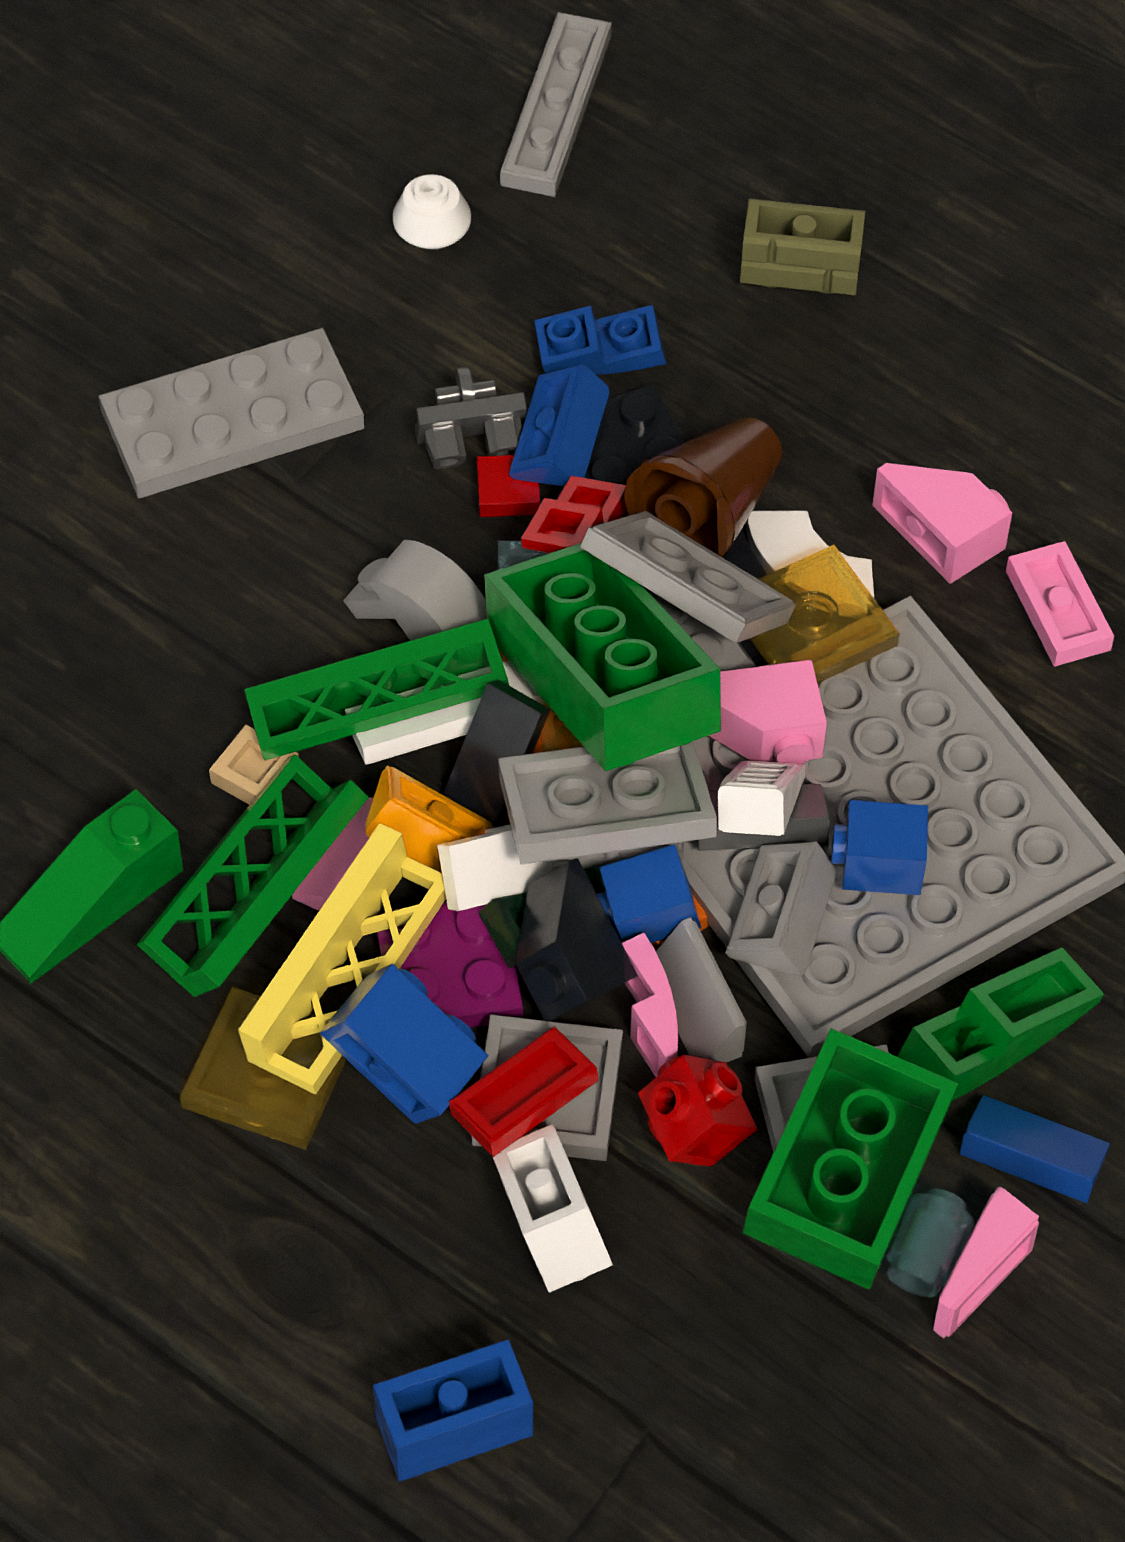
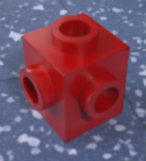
(697, 1110)

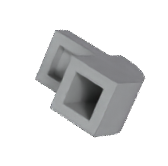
(417, 590)

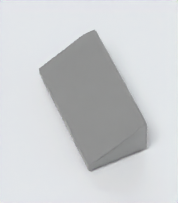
(783, 907)
(705, 1007)

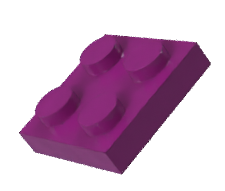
(461, 967)

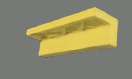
(327, 944)

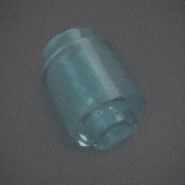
(928, 1242)

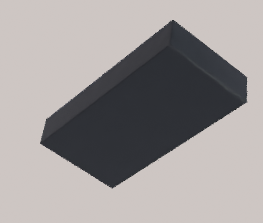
(502, 727)

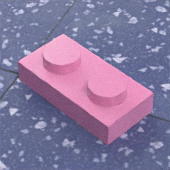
(1059, 603)

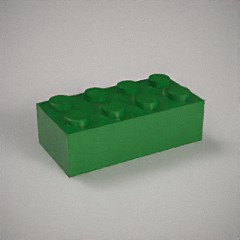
(603, 656)

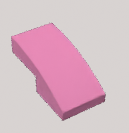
(654, 1015)

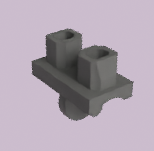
(466, 412)

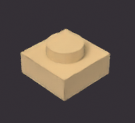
(242, 767)

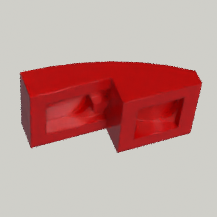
(578, 507)

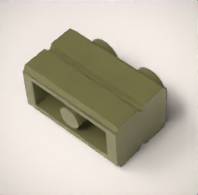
(802, 247)

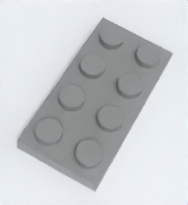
(231, 412)

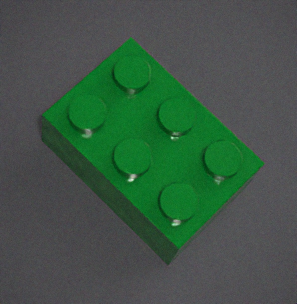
(849, 1158)

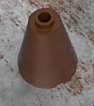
(708, 482)

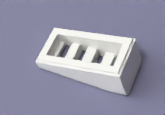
(759, 797)

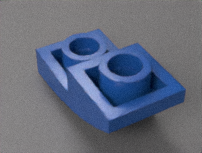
(603, 345)

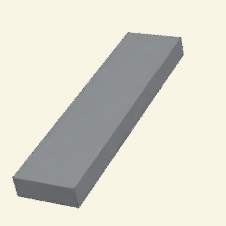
(555, 104)

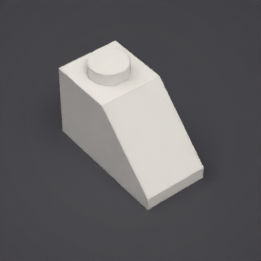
(551, 1209)

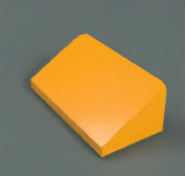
(421, 816)

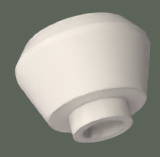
(431, 213)

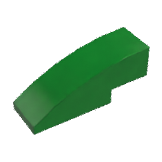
(1003, 1021)

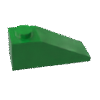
(91, 885)

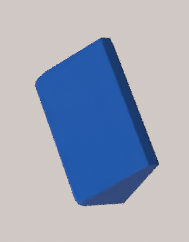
(560, 426)
(1034, 1148)

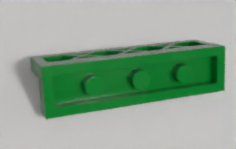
(312, 704)
(268, 892)

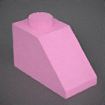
(943, 515)
(772, 713)

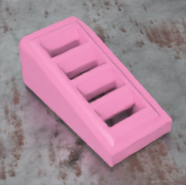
(992, 1252)

